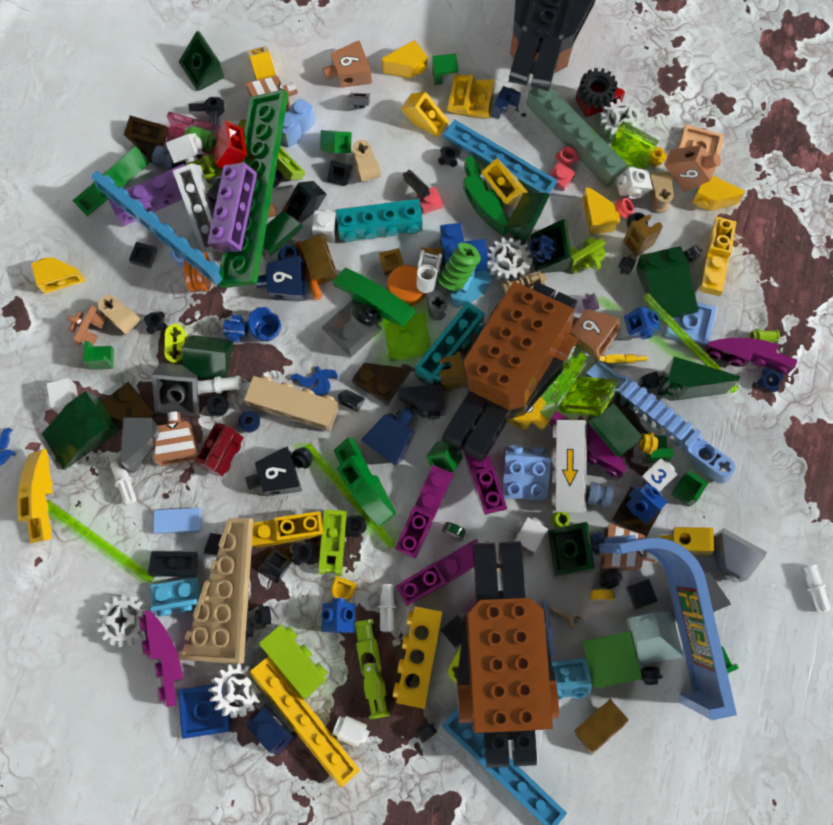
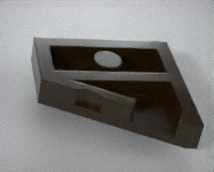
(145, 135)
(381, 380)
(127, 404)

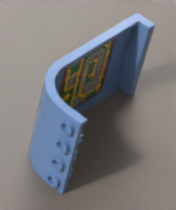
(695, 619)

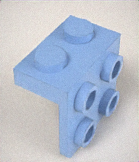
(526, 472)

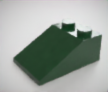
(668, 280)
(693, 380)
(79, 429)

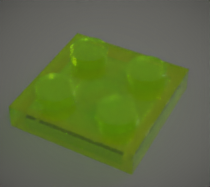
(634, 145)
(409, 340)
(565, 380)
(589, 396)

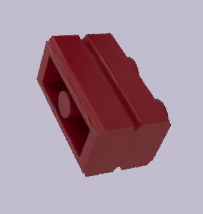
(219, 449)

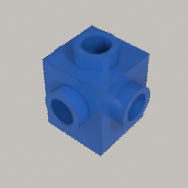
(642, 323)
(645, 502)
(338, 616)

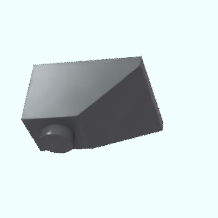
(348, 330)
(175, 390)
(137, 441)

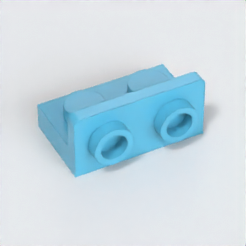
(175, 595)
(572, 678)

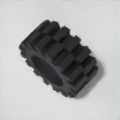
(597, 78)

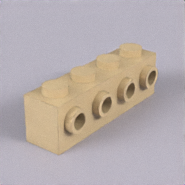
(292, 403)

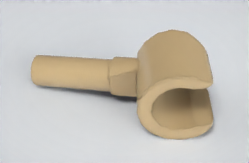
(569, 618)

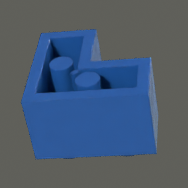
(452, 235)

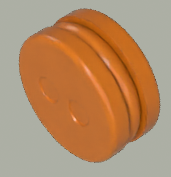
(194, 279)
(403, 285)

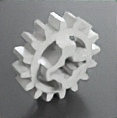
(616, 113)
(515, 253)
(122, 630)
(228, 683)

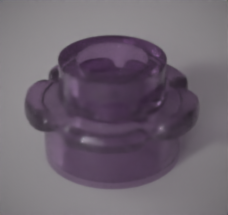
(590, 302)

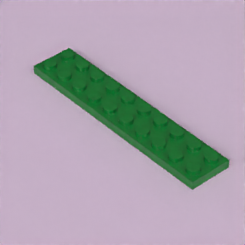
(262, 143)

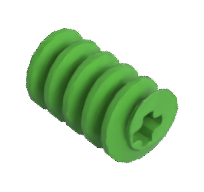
(459, 267)

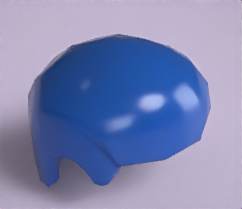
(264, 324)

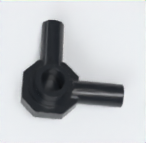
(212, 106)

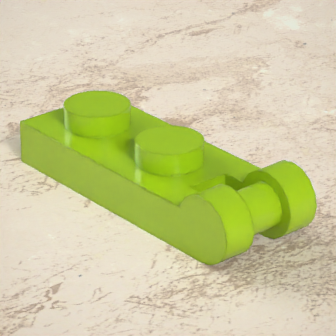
(333, 541)

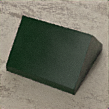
(201, 63)
(526, 215)
(279, 232)
(562, 256)
(207, 356)
(616, 430)
(571, 549)

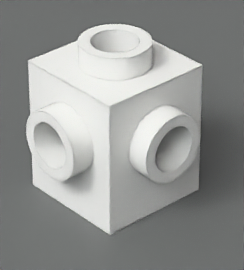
(634, 183)

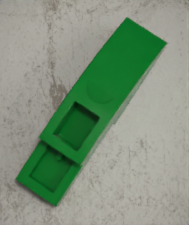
(120, 173)
(484, 202)
(362, 484)

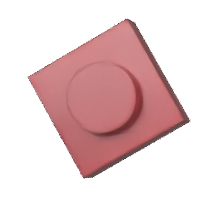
(563, 175)
(431, 202)

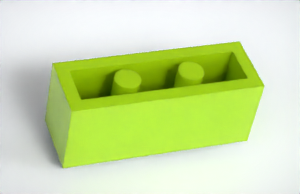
(294, 660)

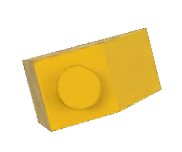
(405, 61)
(261, 62)
(424, 113)
(504, 182)
(717, 194)
(599, 213)
(54, 274)

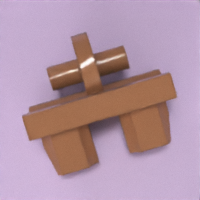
(92, 318)

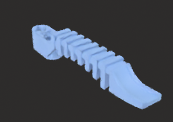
(673, 424)

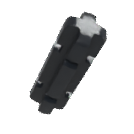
(416, 183)

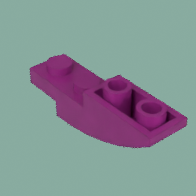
(742, 350)
(597, 449)
(485, 484)
(424, 511)
(437, 574)
(161, 647)

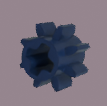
(541, 248)

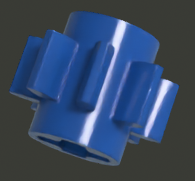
(235, 328)

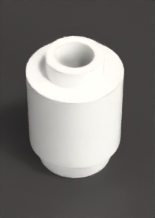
(351, 731)

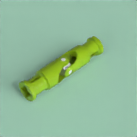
(373, 682)

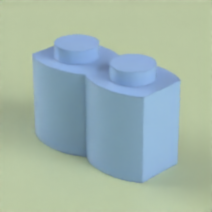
(297, 121)

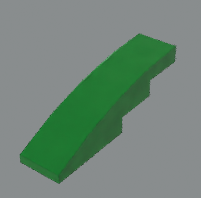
(375, 296)

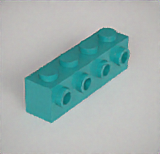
(379, 220)
(452, 340)

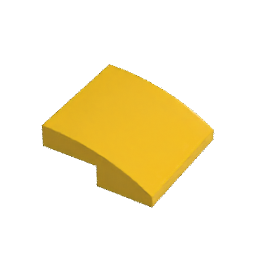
(471, 96)

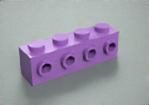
(153, 194)
(232, 208)

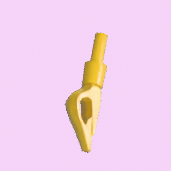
(622, 358)

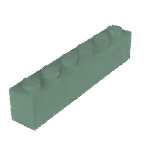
(577, 134)

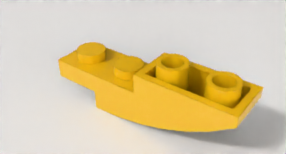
(716, 256)
(32, 491)
(287, 529)

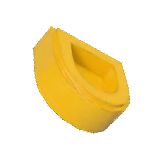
(343, 588)
(602, 595)

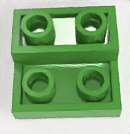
(612, 659)

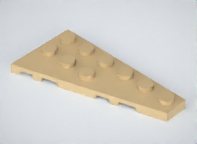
(221, 611)

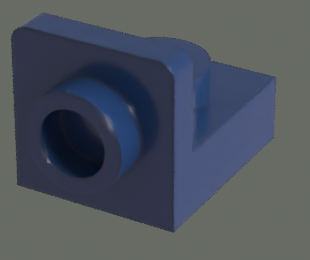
(505, 97)

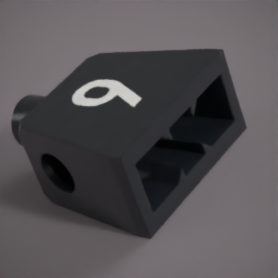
(275, 474)

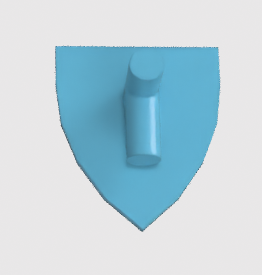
(473, 288)

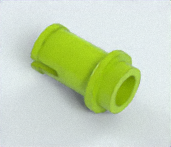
(769, 336)
(554, 519)

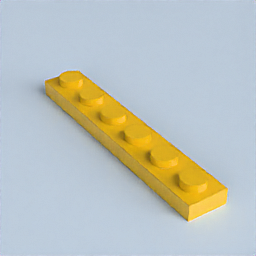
(304, 722)

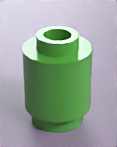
(207, 137)

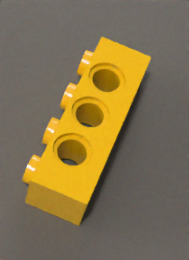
(431, 621)

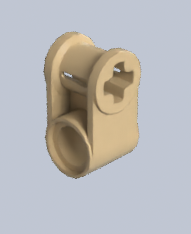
(365, 163)
(661, 191)
(119, 315)

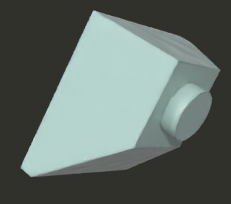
(655, 637)

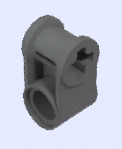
(437, 297)

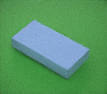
(177, 520)

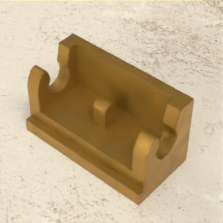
(640, 236)
(318, 259)
(455, 376)
(601, 726)

